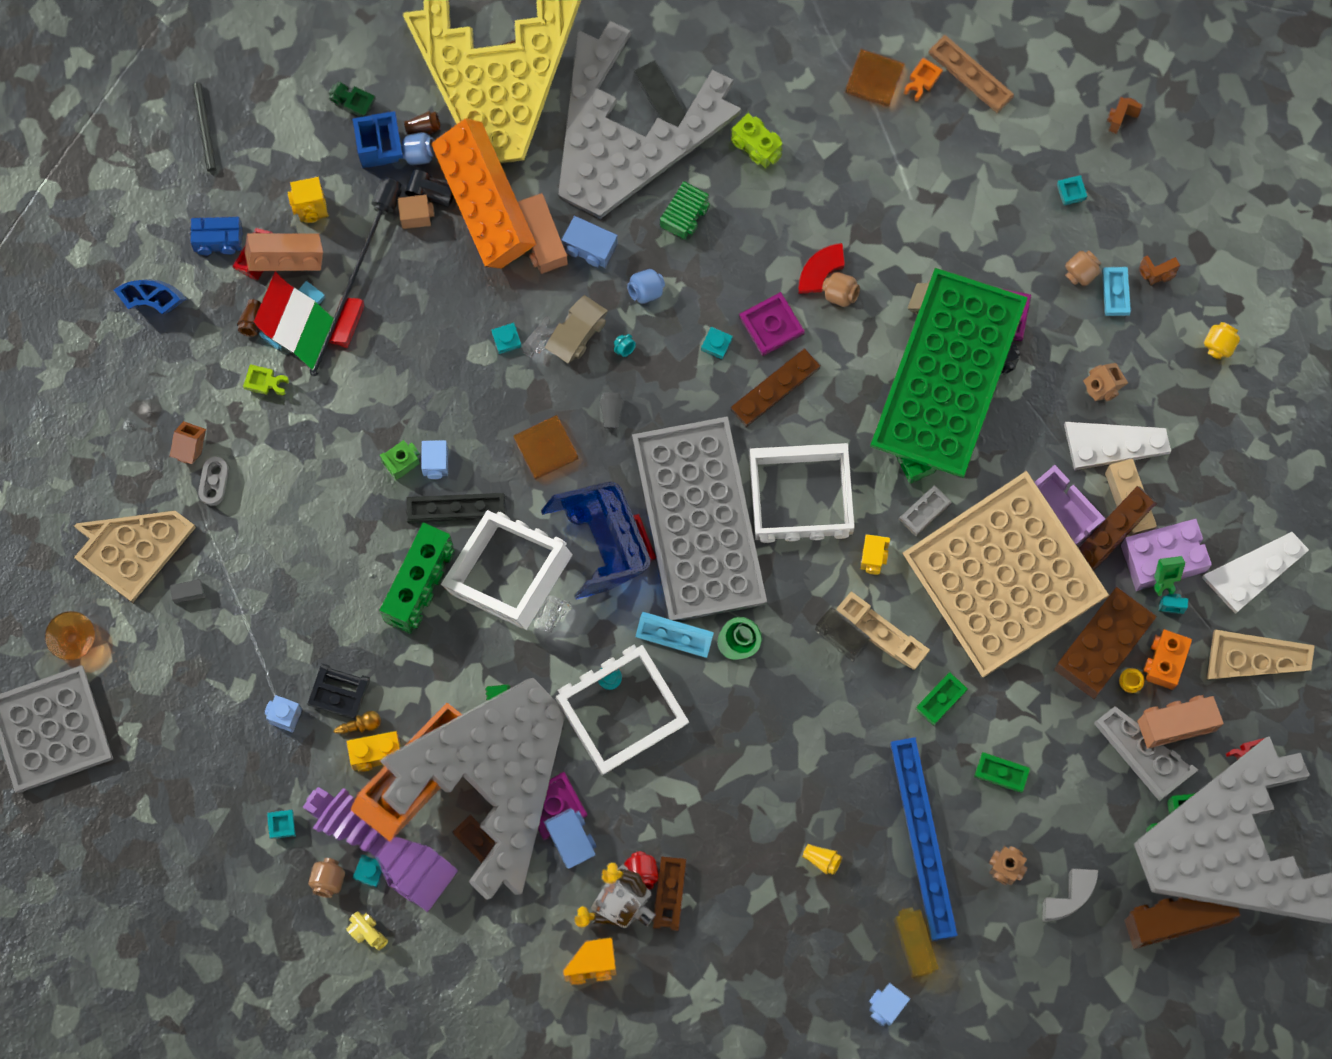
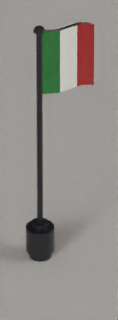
(300, 321)

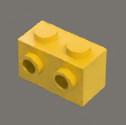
(308, 200)
(369, 751)

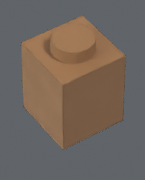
(415, 211)

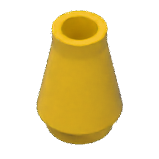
(822, 858)

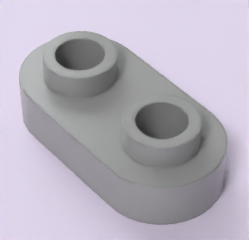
(213, 482)

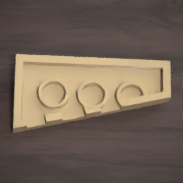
(1253, 655)

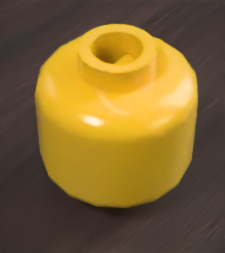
(1222, 340)

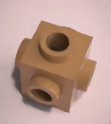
(1105, 382)
(1001, 872)

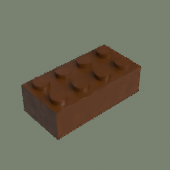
(1105, 643)
(1175, 919)

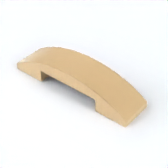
(882, 633)

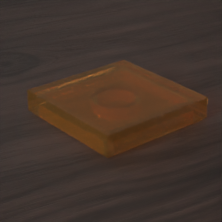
(875, 77)
(545, 447)

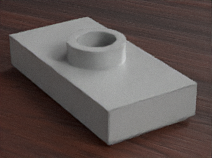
(925, 510)

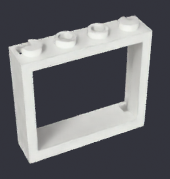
(796, 454)
(538, 590)
(590, 678)

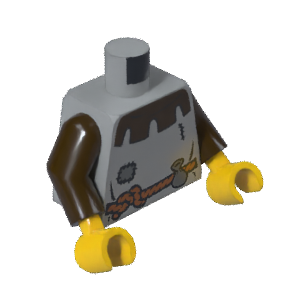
(619, 901)

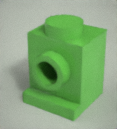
(400, 467)

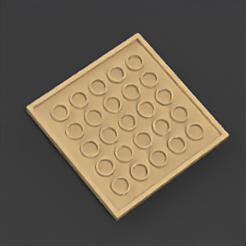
(1005, 574)

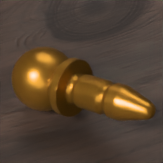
(369, 720)

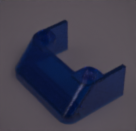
(613, 529)

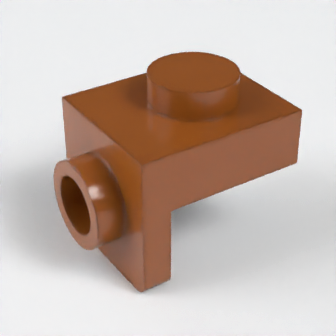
(1125, 106)
(1164, 271)

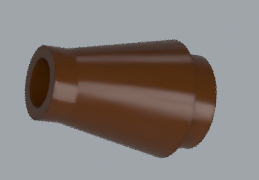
(424, 123)
(246, 322)

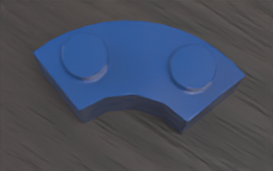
(151, 293)

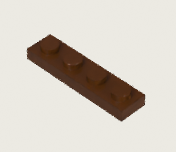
(775, 387)
(1116, 527)

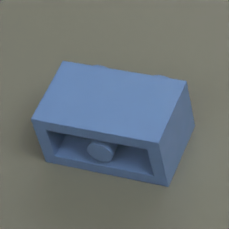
(589, 242)
(570, 837)

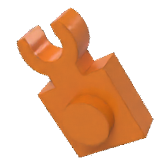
(924, 77)

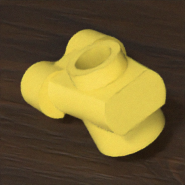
(363, 928)

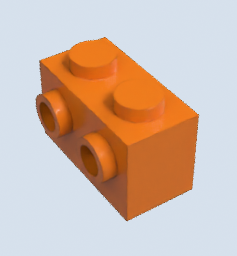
(1167, 660)

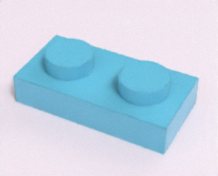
(1116, 291)

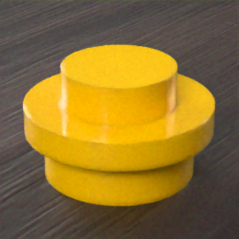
(1131, 680)

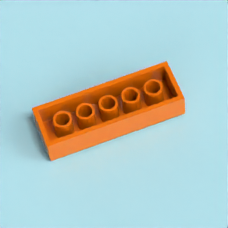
(483, 193)
(376, 810)

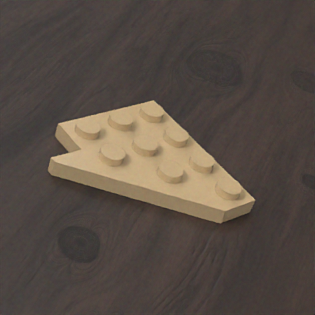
(132, 548)

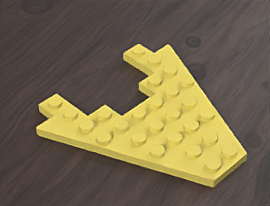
(495, 83)

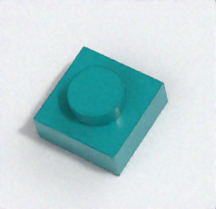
(1072, 190)
(506, 338)
(716, 343)
(1173, 604)
(281, 824)
(368, 871)

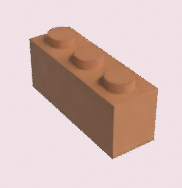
(548, 251)
(283, 252)
(1179, 721)

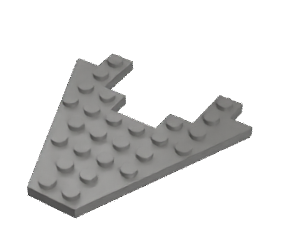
(507, 756)
(1215, 849)

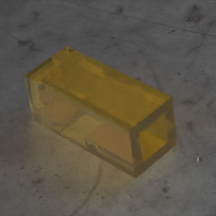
(915, 943)

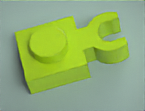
(261, 380)

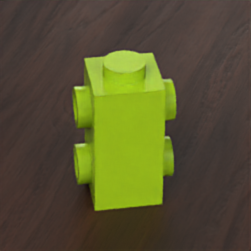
(754, 138)

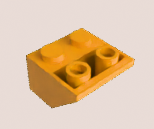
(592, 961)

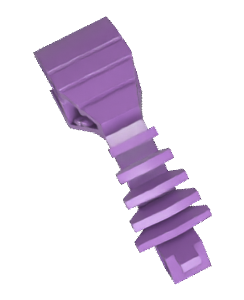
(408, 866)

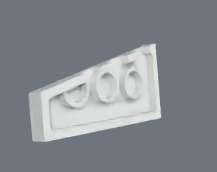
(1108, 444)
(1251, 573)

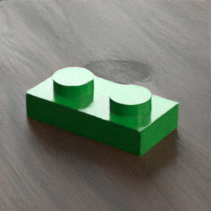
(941, 699)
(1002, 772)

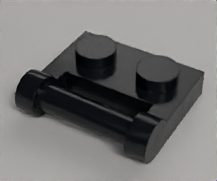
(337, 699)

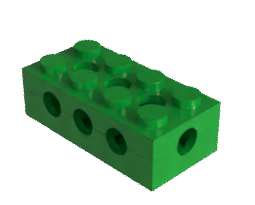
(416, 565)

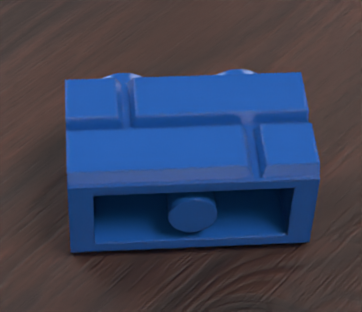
(216, 234)

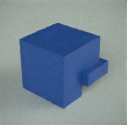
(377, 139)

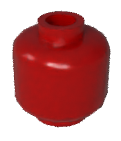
(645, 866)

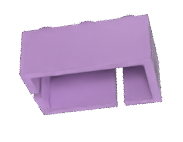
(1073, 508)
(1180, 539)

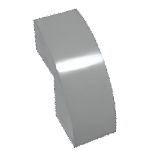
(1080, 888)

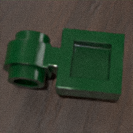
(357, 102)

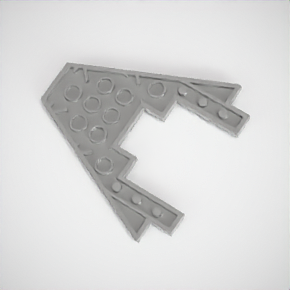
(610, 162)

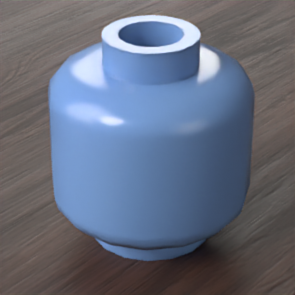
(418, 149)
(646, 286)

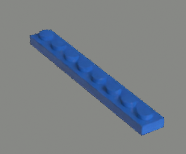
(923, 839)

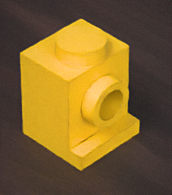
(874, 553)

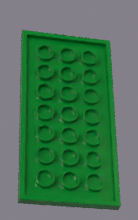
(949, 372)

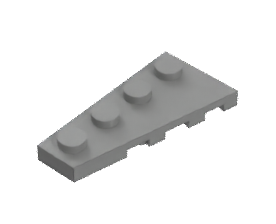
(1156, 766)

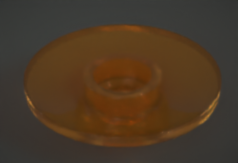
(65, 625)

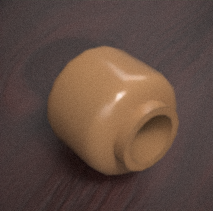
(1082, 268)
(841, 289)
(326, 878)

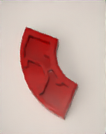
(819, 267)

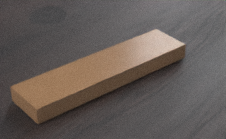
(971, 74)

